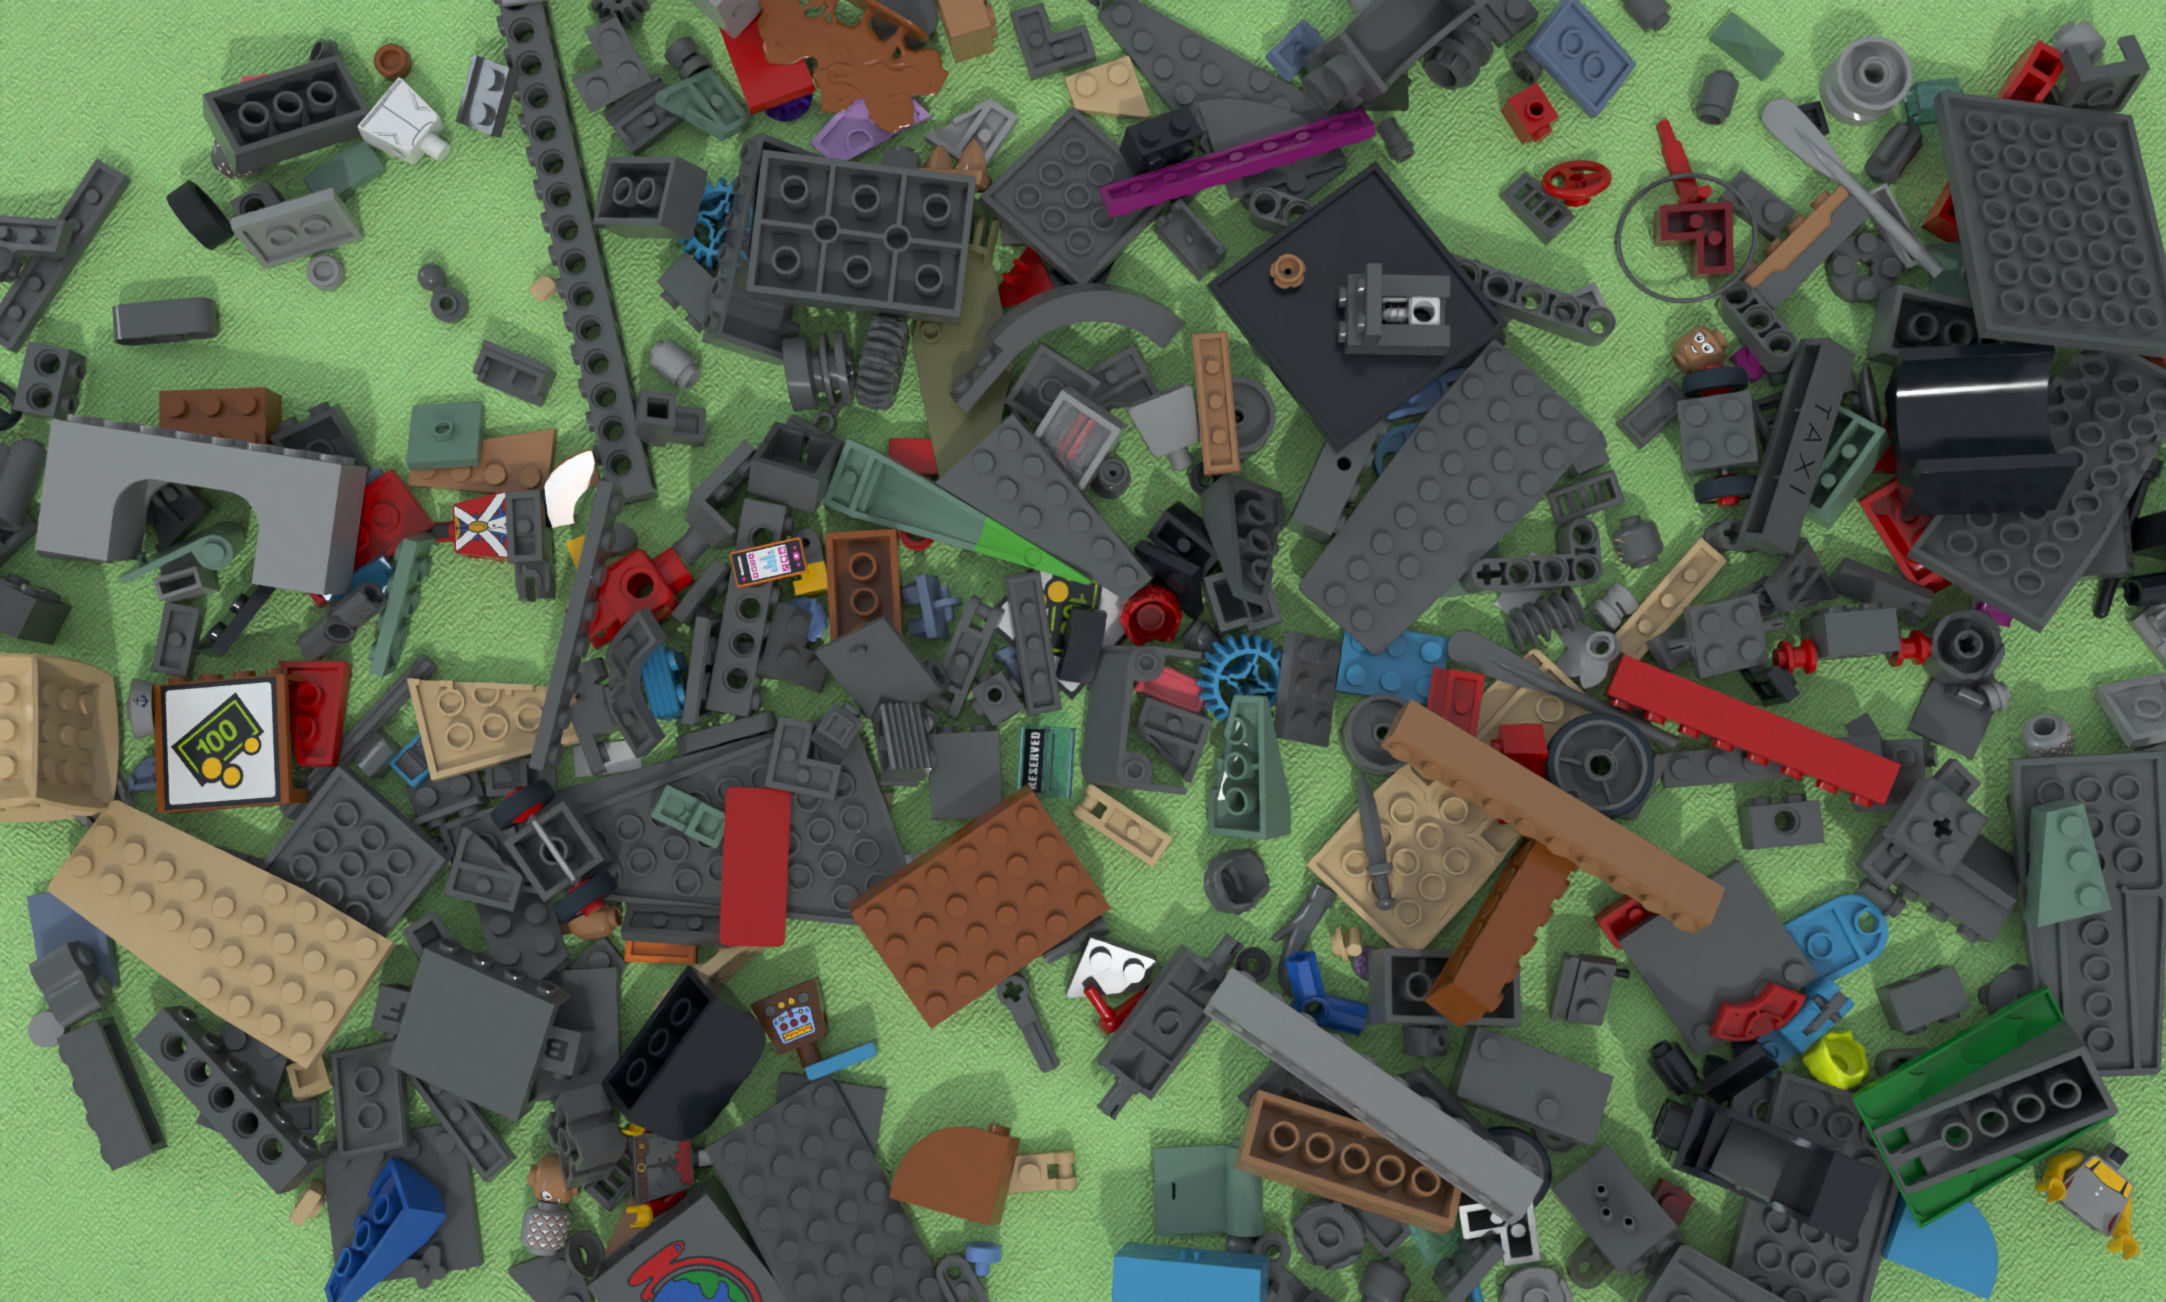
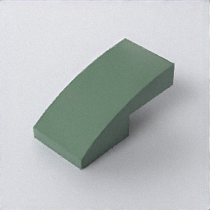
(346, 171)
(689, 815)

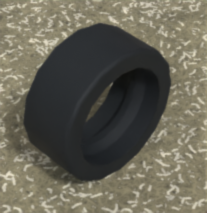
(200, 215)

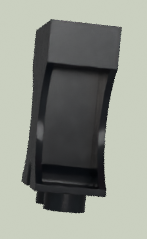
(1815, 1184)

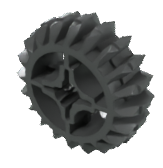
(882, 362)

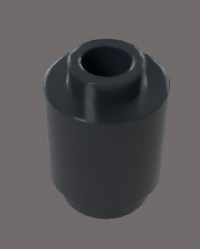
(1673, 1067)

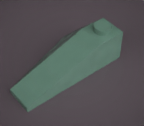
(1251, 781)

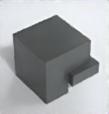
(1235, 614)

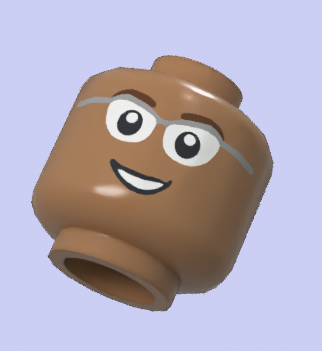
(1699, 349)
(549, 1182)

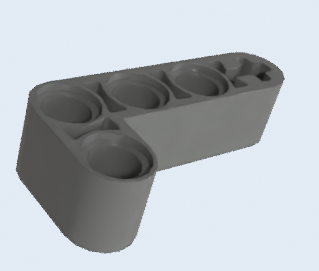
(1531, 567)

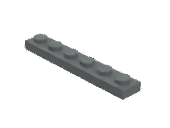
(46, 275)
(1722, 767)

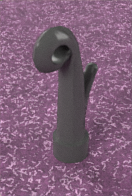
(1302, 926)

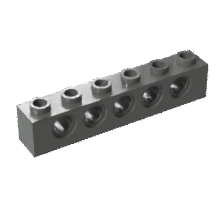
(722, 693)
(186, 1069)

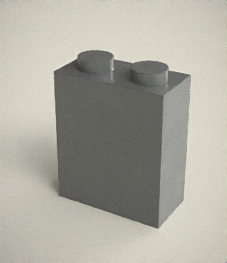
(965, 772)

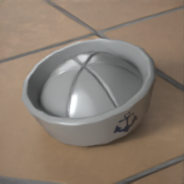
(140, 708)

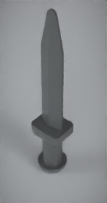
(1374, 844)

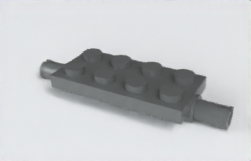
(1163, 1024)

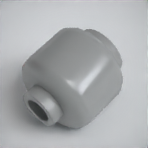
(2080, 34)

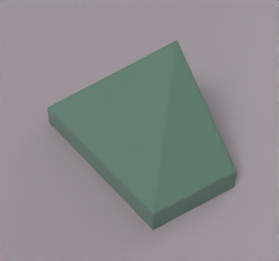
(1746, 46)

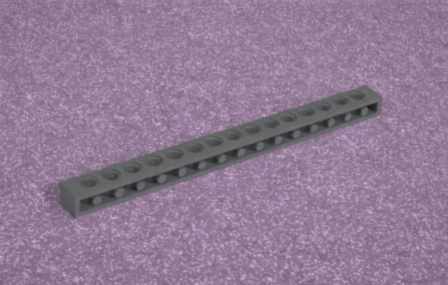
(578, 213)

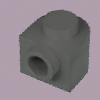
(1425, 1040)

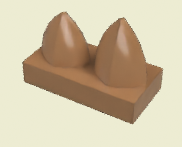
(970, 164)

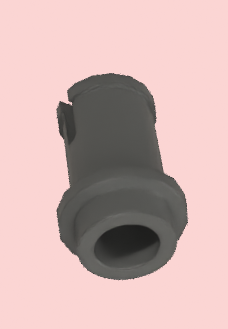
(1395, 140)
(1886, 900)

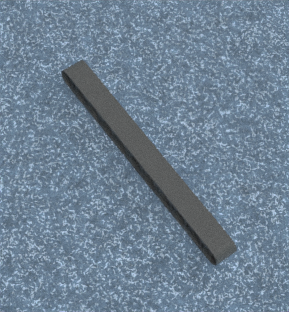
(1482, 275)

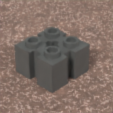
(585, 1135)

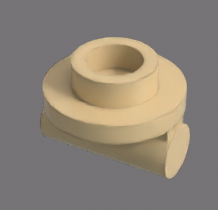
(1347, 943)

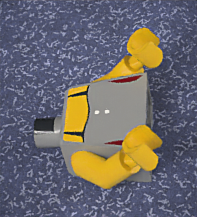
(2094, 1193)

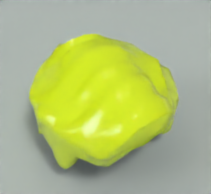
(1837, 1060)

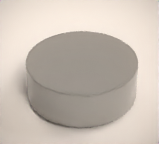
(326, 272)
(45, 1029)

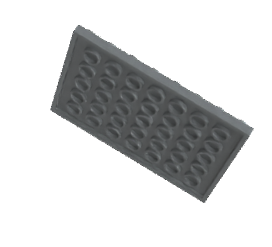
(2055, 224)

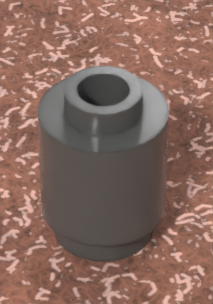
(1648, 13)
(1717, 97)

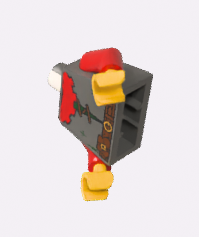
(660, 1172)

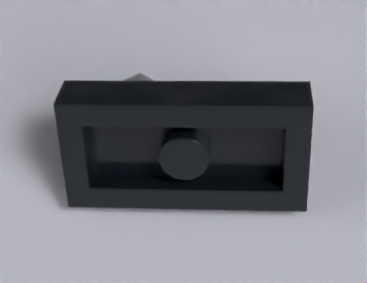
(1726, 1079)

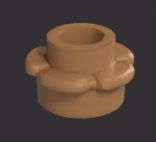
(1290, 262)

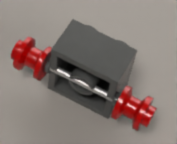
(1851, 633)

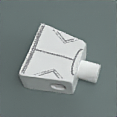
(404, 126)

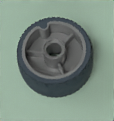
(1617, 743)

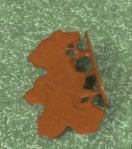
(853, 58)

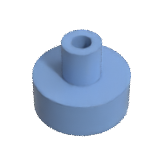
(983, 1254)

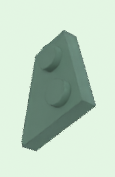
(705, 104)

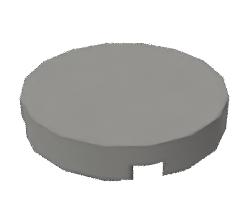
(1535, 1284)

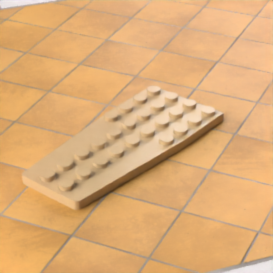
(1436, 840)
(223, 930)

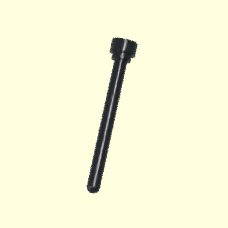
(2134, 506)

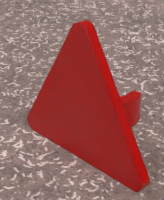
(1024, 280)

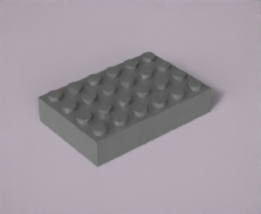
(861, 237)

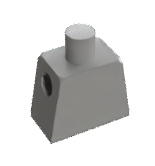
(1167, 423)

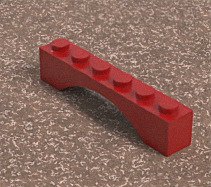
(2029, 82)

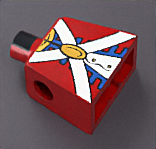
(477, 528)

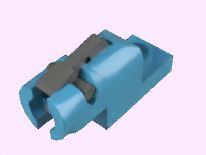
(1817, 1015)

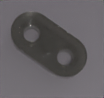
(1598, 1266)

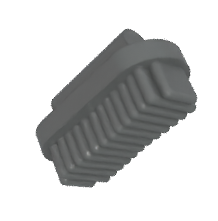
(1894, 153)

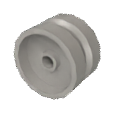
(1866, 81)

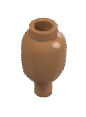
(596, 925)

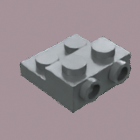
(1043, 381)
(323, 432)

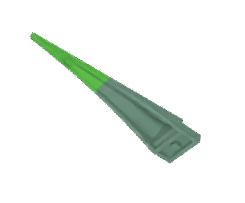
(891, 494)

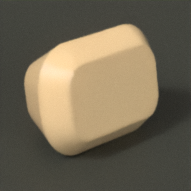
(543, 288)

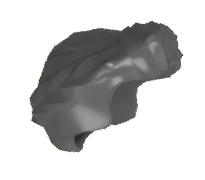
(1236, 881)

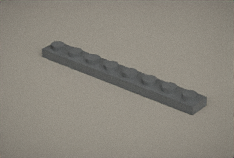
(574, 639)

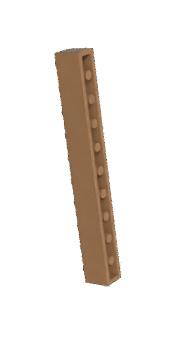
(1553, 817)

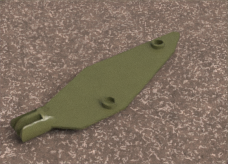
(949, 350)

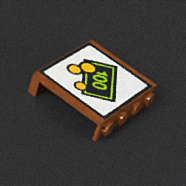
(224, 742)

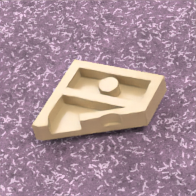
(1108, 91)

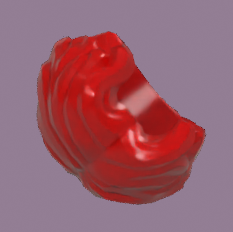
(1151, 615)

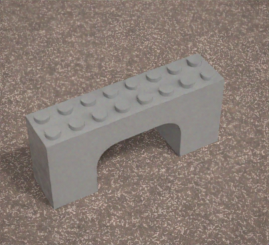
(109, 470)

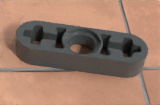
(726, 733)

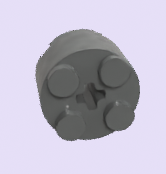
(1979, 643)

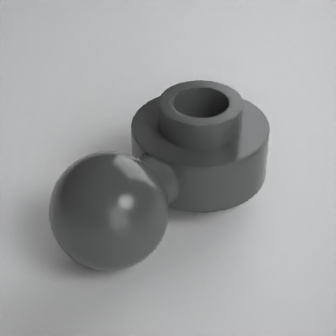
(433, 278)
(1261, 1246)

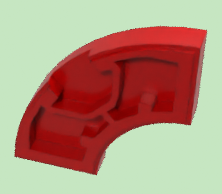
(1757, 1016)

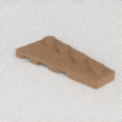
(506, 465)

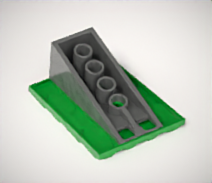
(1984, 1105)

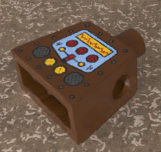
(795, 1020)

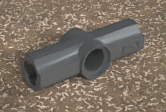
(342, 620)

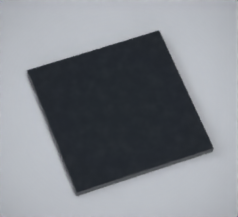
(1299, 325)

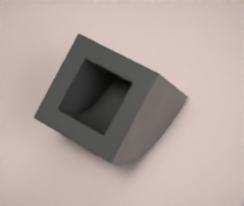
(376, 754)

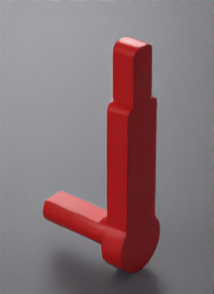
(1677, 163)
(1111, 1018)

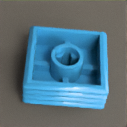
(665, 683)

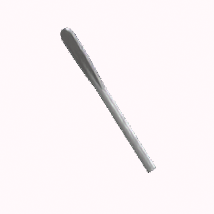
(1804, 140)

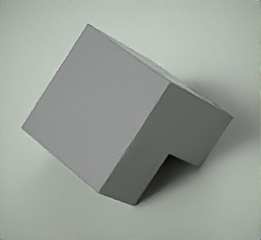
(185, 580)

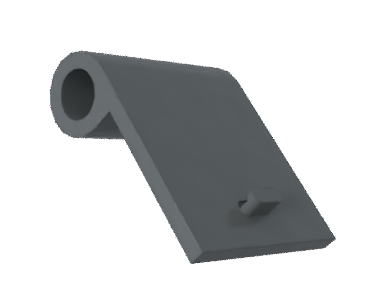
(19, 477)
(882, 667)

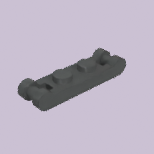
(966, 654)

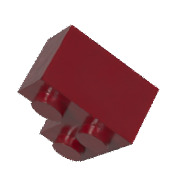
(1706, 230)

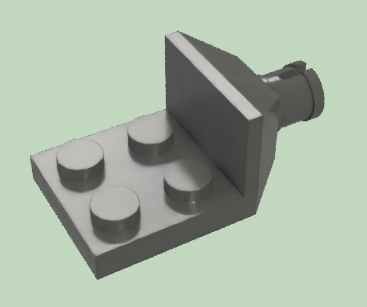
(717, 490)

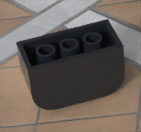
(687, 1059)

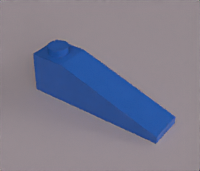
(397, 1223)

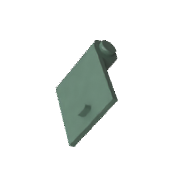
(212, 548)
(1207, 1192)

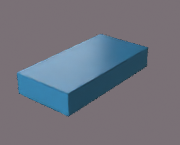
(842, 1059)

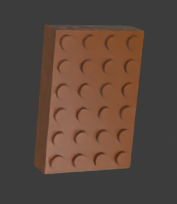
(978, 906)

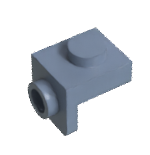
(1292, 48)

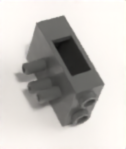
(1616, 1212)

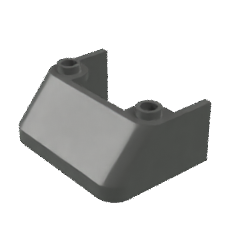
(1108, 716)

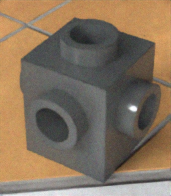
(1006, 707)

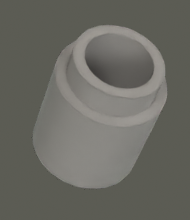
(674, 364)

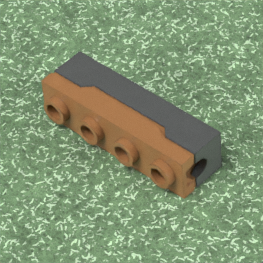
(1806, 246)

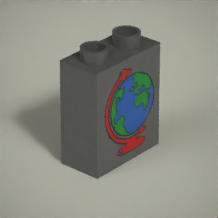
(689, 1255)

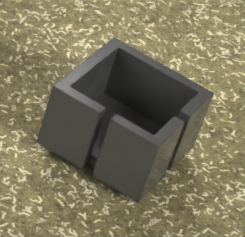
(781, 477)

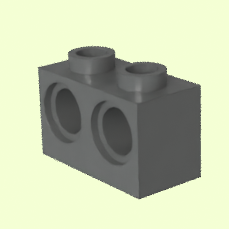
(39, 381)

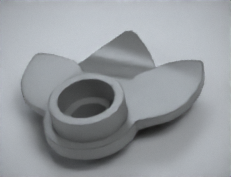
(1583, 657)

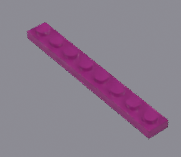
(1237, 162)

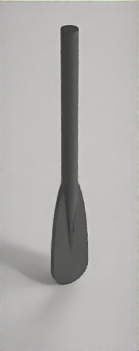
(1500, 663)

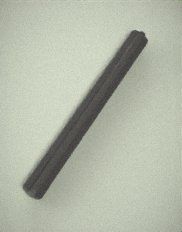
(373, 720)

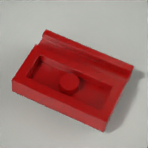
(1456, 697)

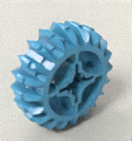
(707, 218)
(1245, 666)

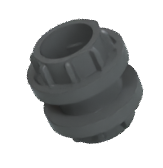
(1459, 55)

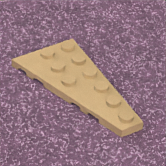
(478, 723)

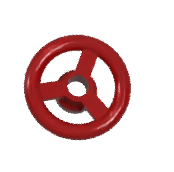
(1578, 186)

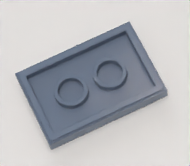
(1580, 56)
(58, 924)

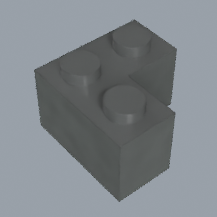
(618, 69)
(30, 611)
(1517, 1240)

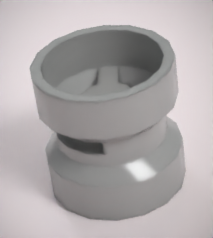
(1613, 606)

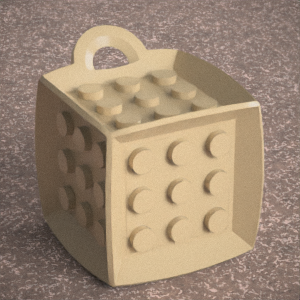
(56, 738)

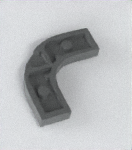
(624, 694)

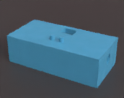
(1188, 1275)

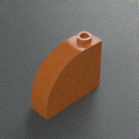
(959, 1172)

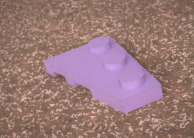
(854, 133)

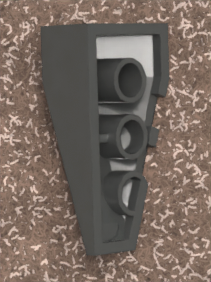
(1244, 531)

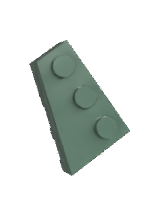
(1848, 460)
(2063, 866)

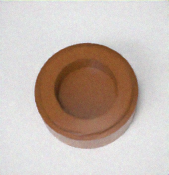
(392, 62)

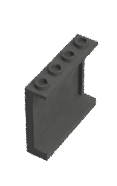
(476, 1028)

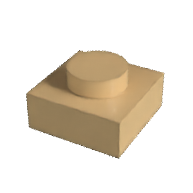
(309, 1083)
(309, 1202)

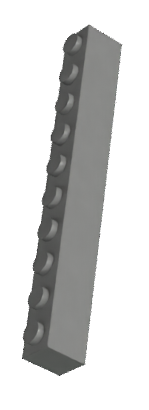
(1374, 1096)

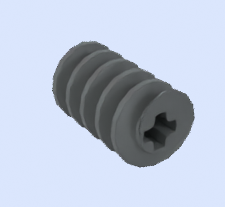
(1544, 617)

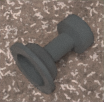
(1112, 479)

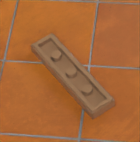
(1215, 403)

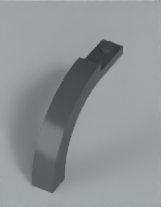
(1057, 309)

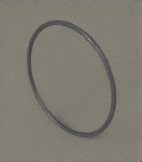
(1675, 177)

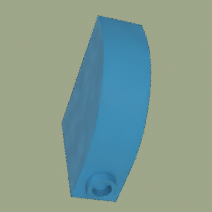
(1951, 1249)

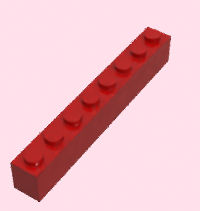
(1751, 730)

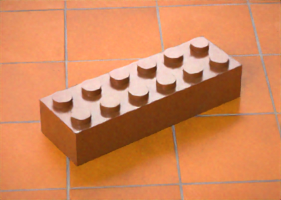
(1501, 933)

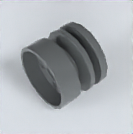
(818, 371)

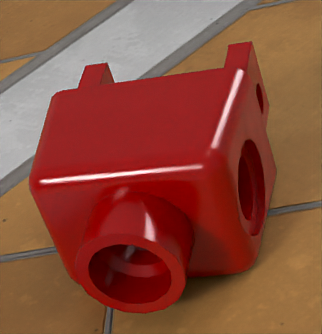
(623, 583)

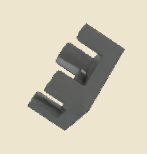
(2104, 86)

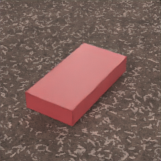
(1174, 688)

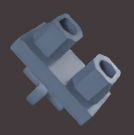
(935, 605)

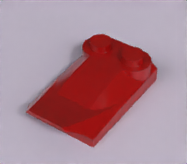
(1900, 533)

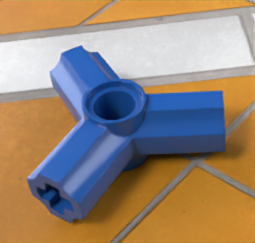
(1307, 986)

